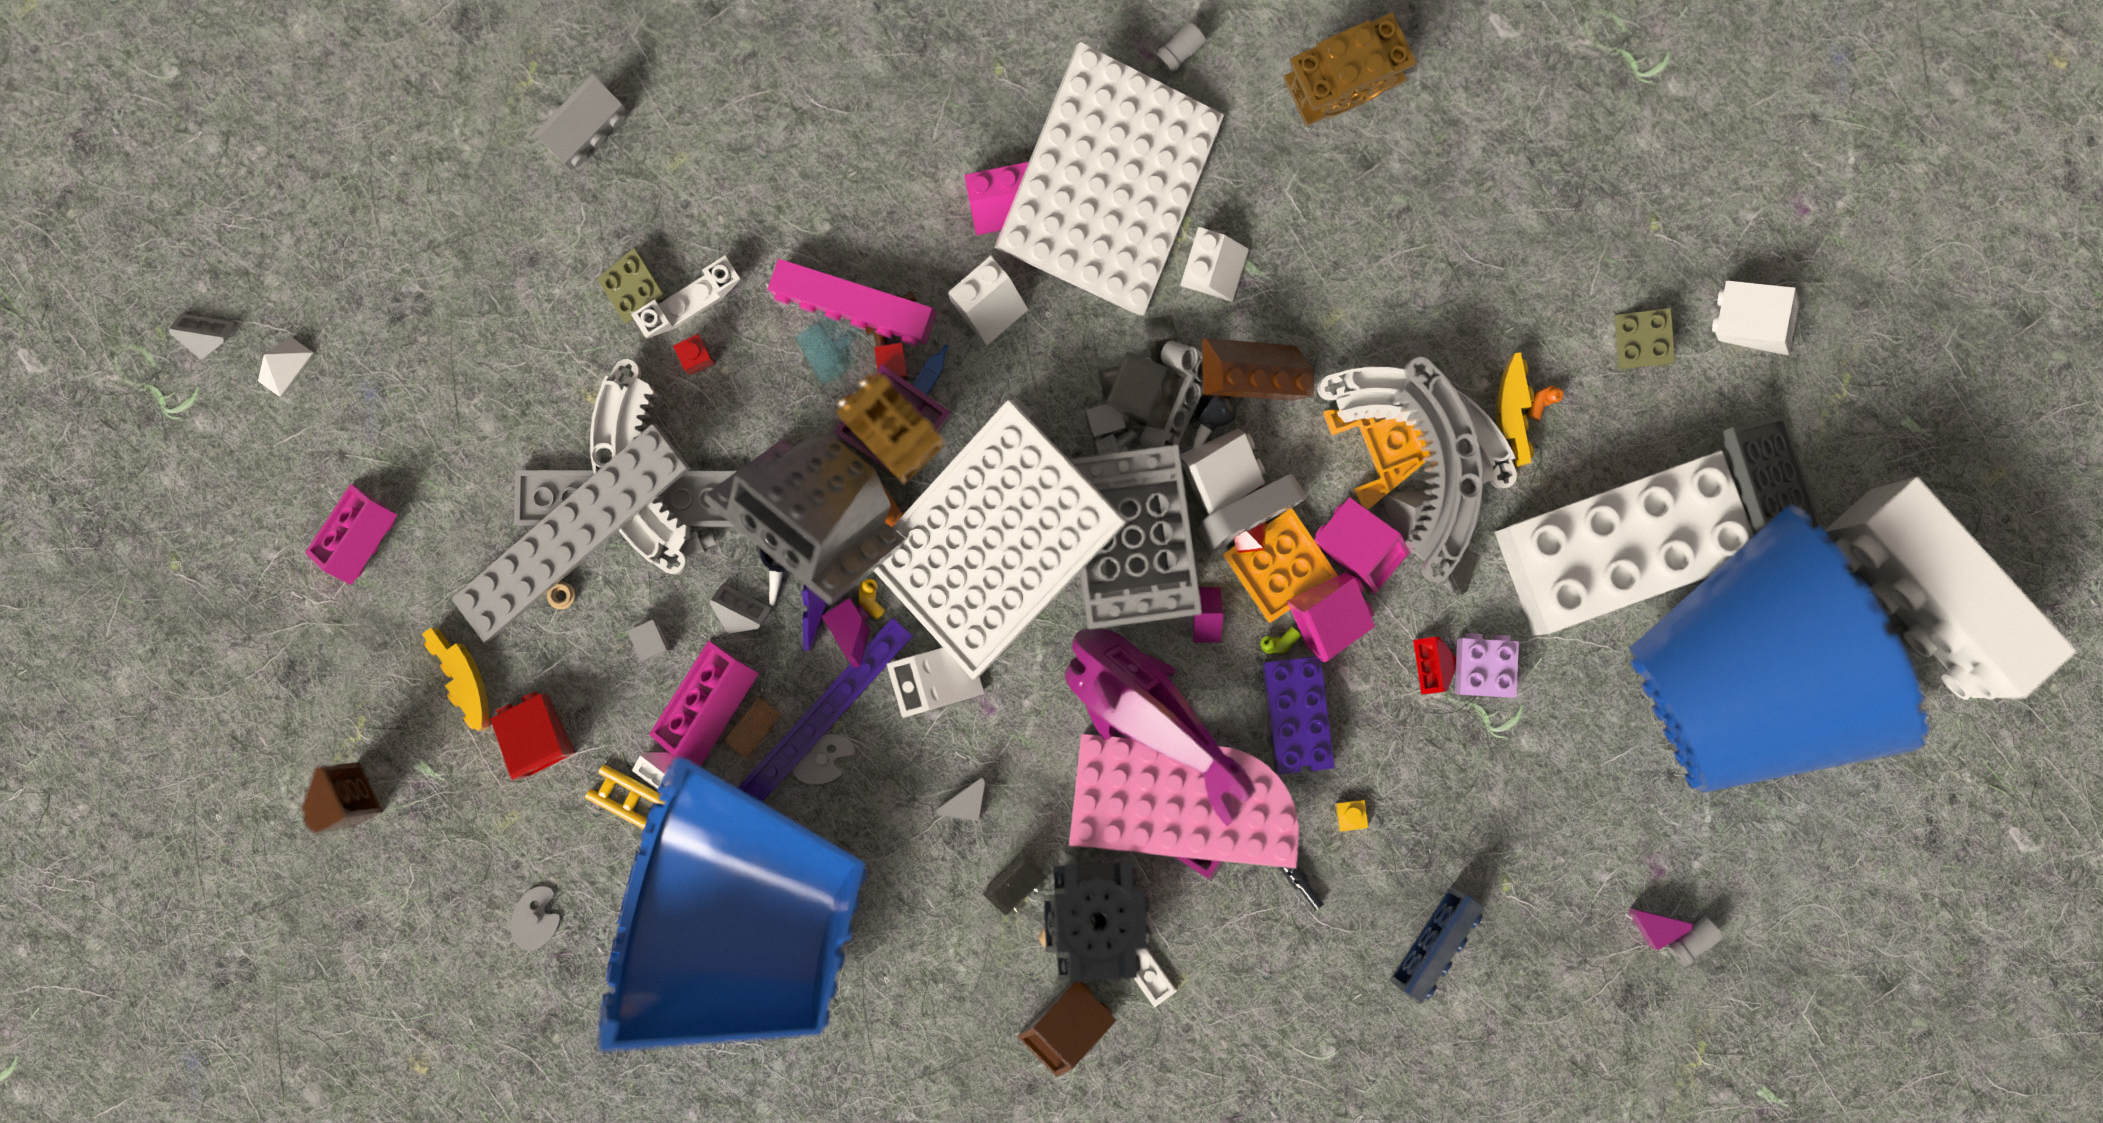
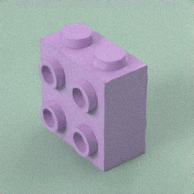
(1486, 666)

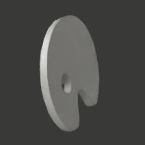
(819, 764)
(534, 927)

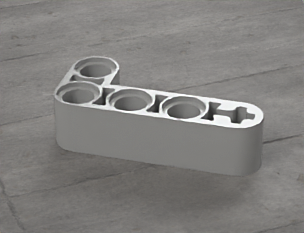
(1188, 364)
(1250, 512)

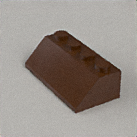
(1255, 370)
(339, 798)

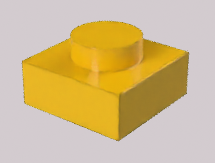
(1351, 815)

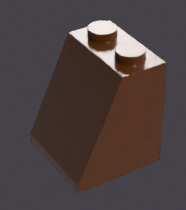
(1067, 1028)

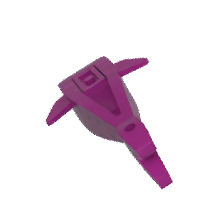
(1139, 700)

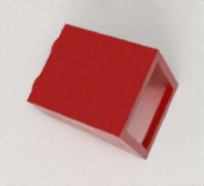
(531, 736)

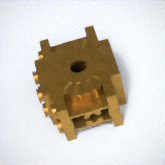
(1349, 69)
(890, 427)

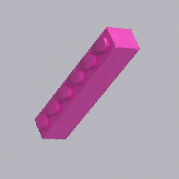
(852, 302)

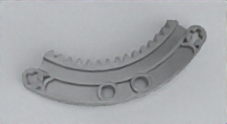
(1443, 424)

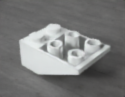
(930, 682)

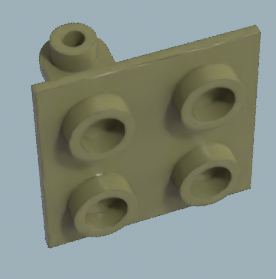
(630, 285)
(1645, 339)

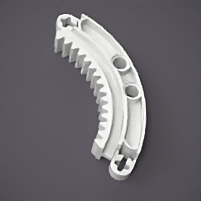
(1373, 396)
(613, 427)

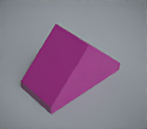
(1208, 625)
(1658, 929)

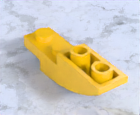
(1512, 399)
(467, 684)

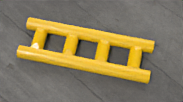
(636, 790)

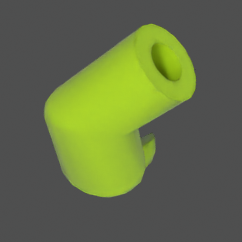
(1280, 645)

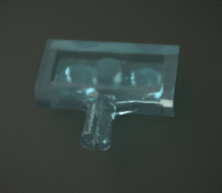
(823, 353)

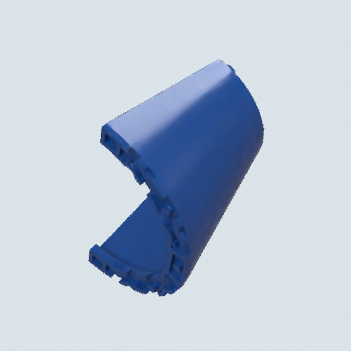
(1779, 666)
(726, 922)

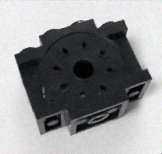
(1111, 945)

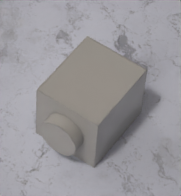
(1105, 421)
(648, 639)

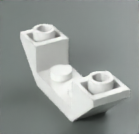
(689, 301)

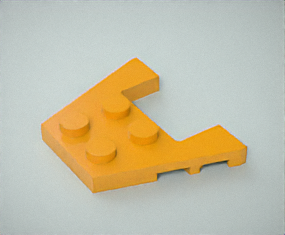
(1392, 449)

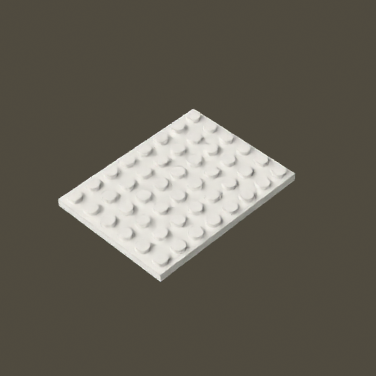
(1109, 180)
(996, 539)

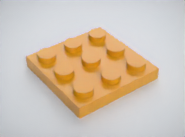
(1285, 567)

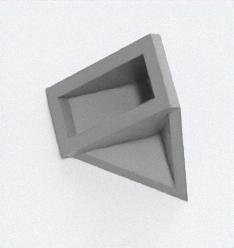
(1405, 510)

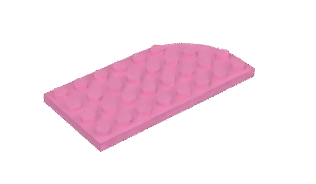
(1158, 806)

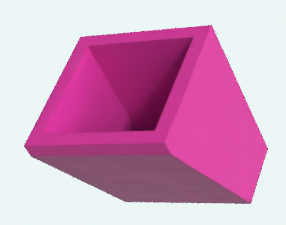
(1362, 544)
(1332, 615)

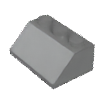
(581, 123)

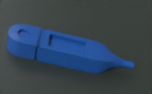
(931, 372)

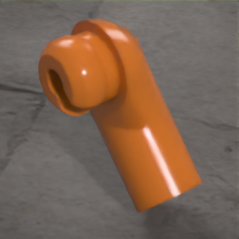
(1544, 398)

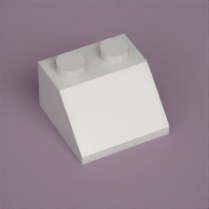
(1214, 264)

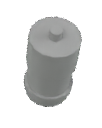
(1180, 47)
(1695, 942)

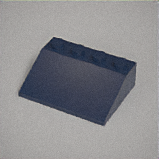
(1437, 944)

